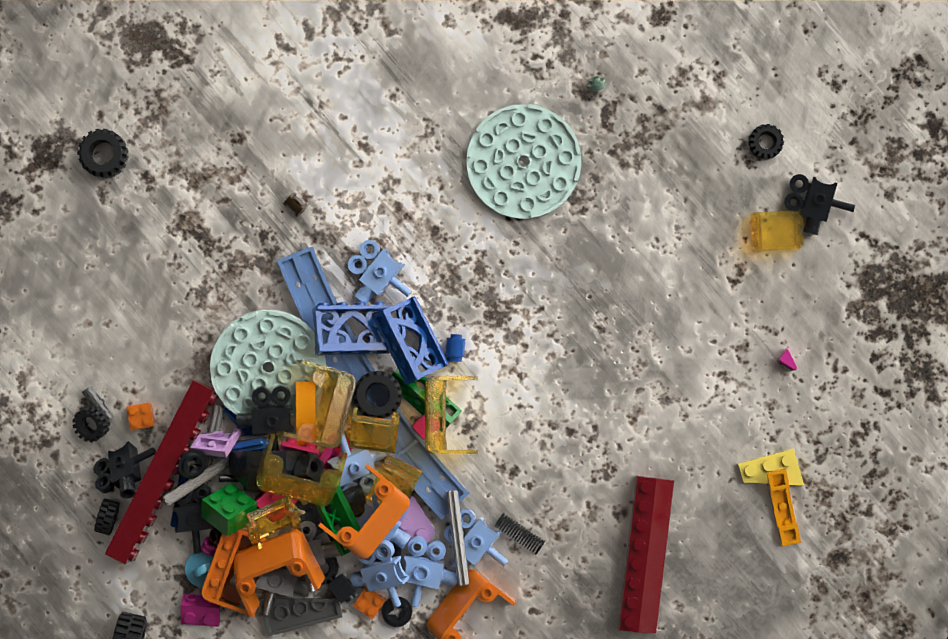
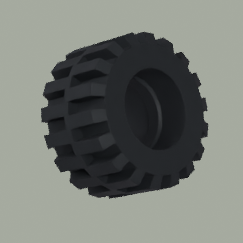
(86, 153)
(387, 380)
(130, 626)

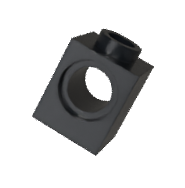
(308, 467)
(342, 588)

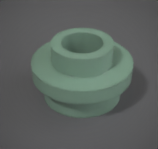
(596, 84)

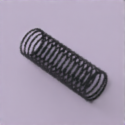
(517, 527)

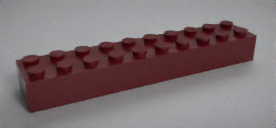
(161, 472)

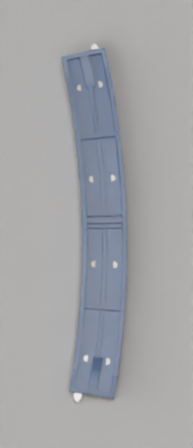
(308, 288)

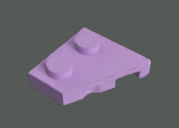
(216, 443)
(416, 522)

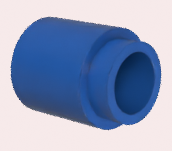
(455, 348)

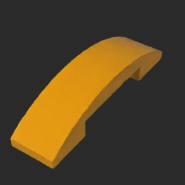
(305, 405)
(783, 507)

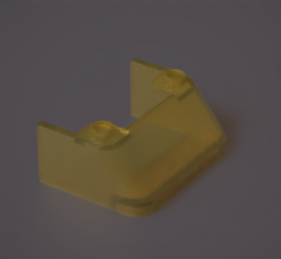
(332, 409)
(436, 415)
(273, 481)

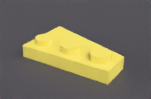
(756, 470)

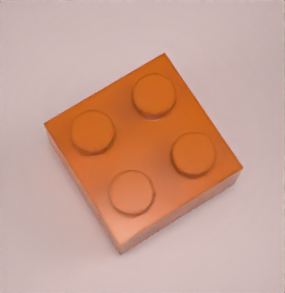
(140, 416)
(369, 602)

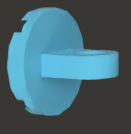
(197, 568)

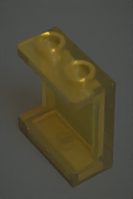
(776, 231)
(372, 432)
(399, 474)
(271, 519)

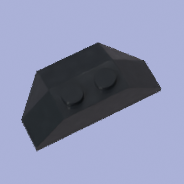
(246, 464)

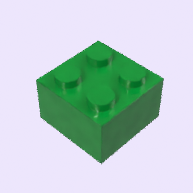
(227, 509)

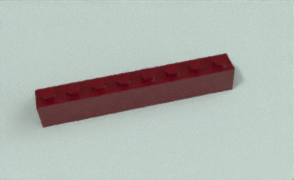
(645, 555)

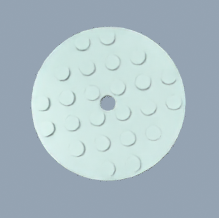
(551, 168)
(250, 343)

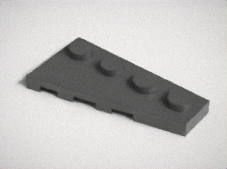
(297, 613)

